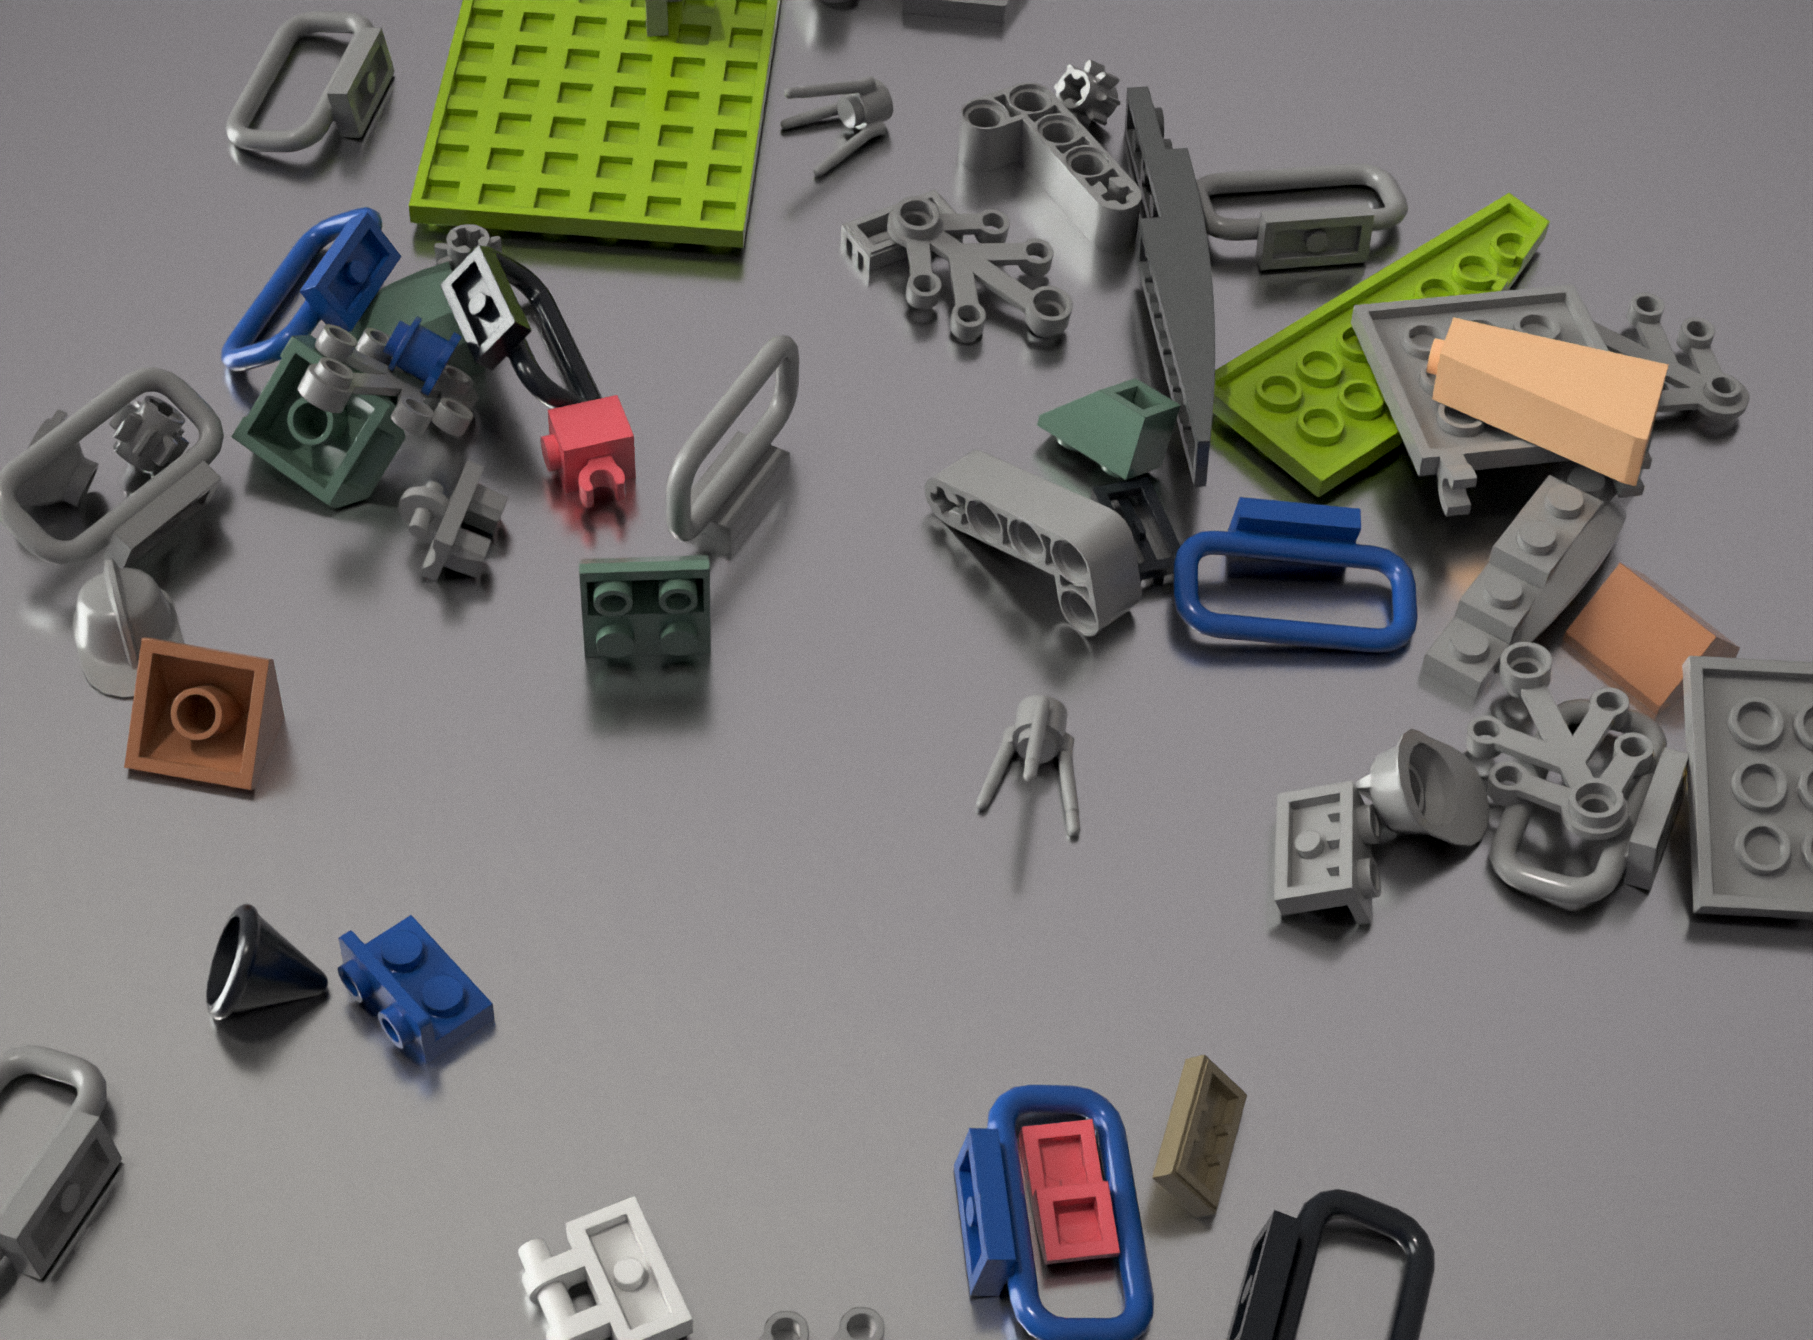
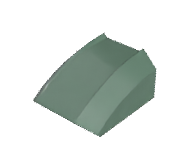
(422, 297)
(322, 451)

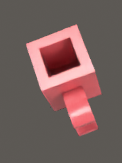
(590, 447)

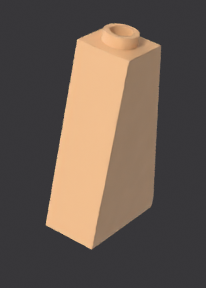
(1552, 393)

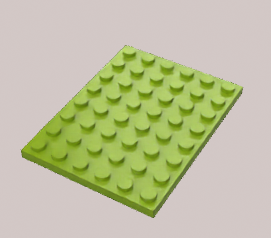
(595, 129)

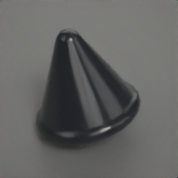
(257, 968)

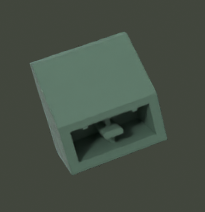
(645, 605)

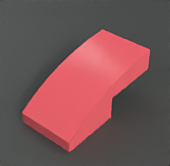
(1068, 1192)

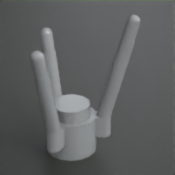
(863, 106)
(1037, 738)

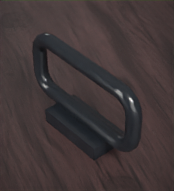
(497, 326)
(1285, 1257)

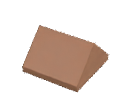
(1643, 637)
(203, 714)

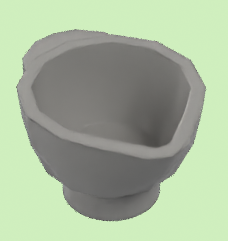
(63, 479)

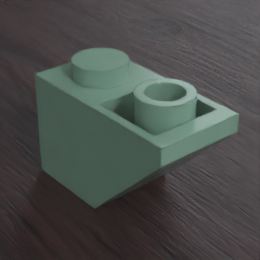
(1117, 426)

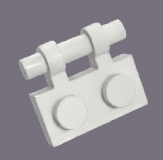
(624, 1272)

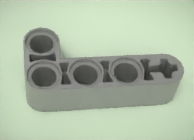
(1059, 153)
(1047, 527)

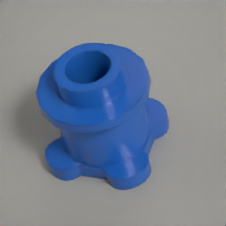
(420, 352)

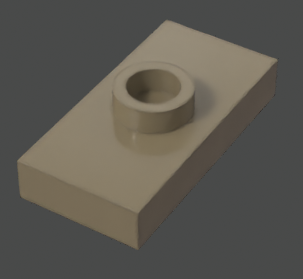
(1200, 1136)

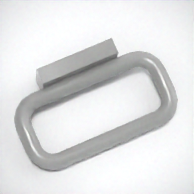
(347, 99)
(1305, 234)
(748, 465)
(150, 511)
(1653, 809)
(67, 1169)

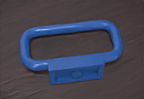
(334, 292)
(1297, 535)
(998, 1223)

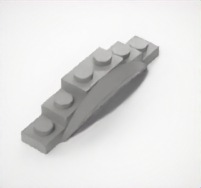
(1529, 575)

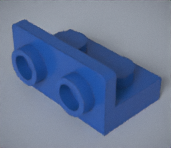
(415, 988)

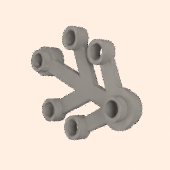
(921, 228)
(332, 383)
(1707, 391)
(1587, 804)

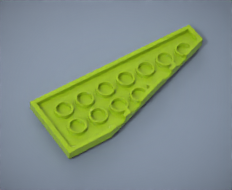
(1309, 388)

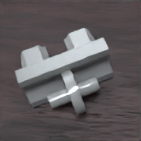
(431, 511)

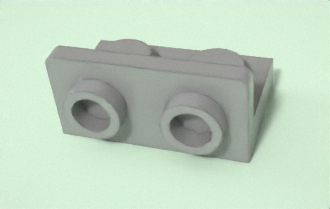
(1326, 851)

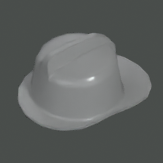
(110, 621)
(1427, 790)

